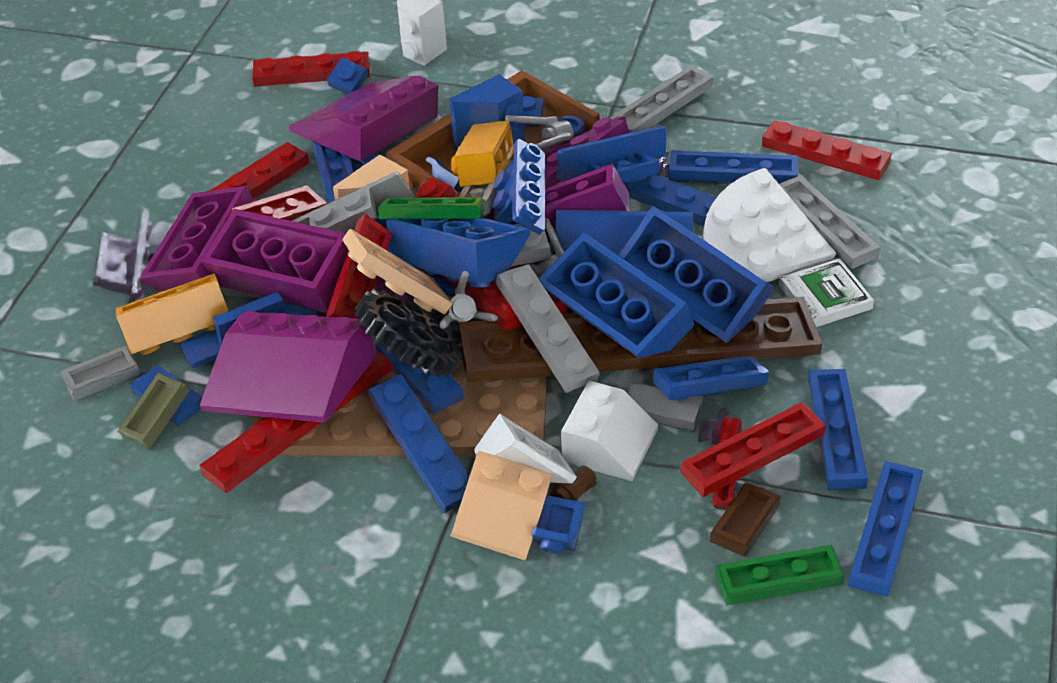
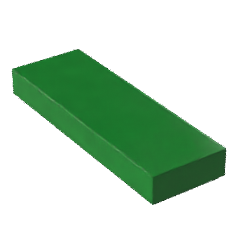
(432, 208)
(779, 574)

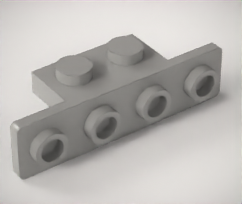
(345, 211)

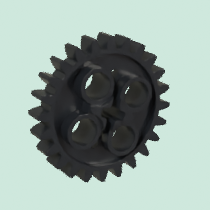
(409, 332)

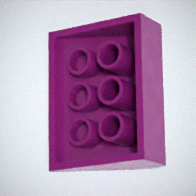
(372, 116)
(287, 366)

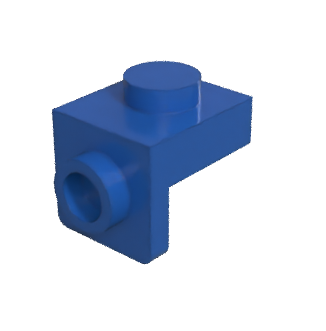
(559, 525)

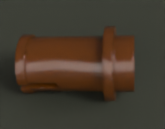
(573, 491)

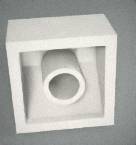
(422, 29)
(607, 432)

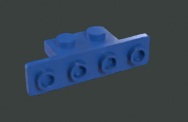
(631, 154)
(522, 189)
(206, 346)

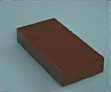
(745, 519)

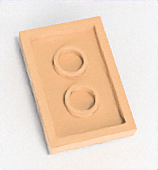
(399, 275)

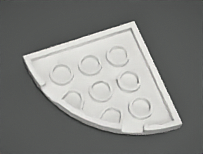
(764, 228)

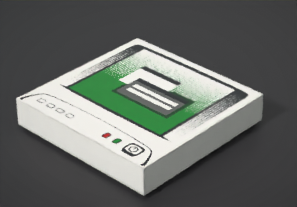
(828, 291)

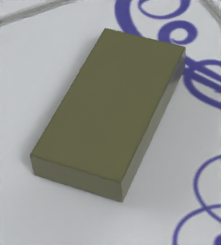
(153, 410)

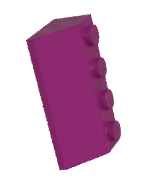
(190, 237)
(279, 256)

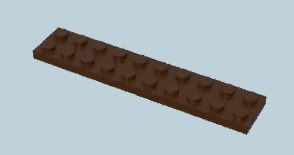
(777, 331)

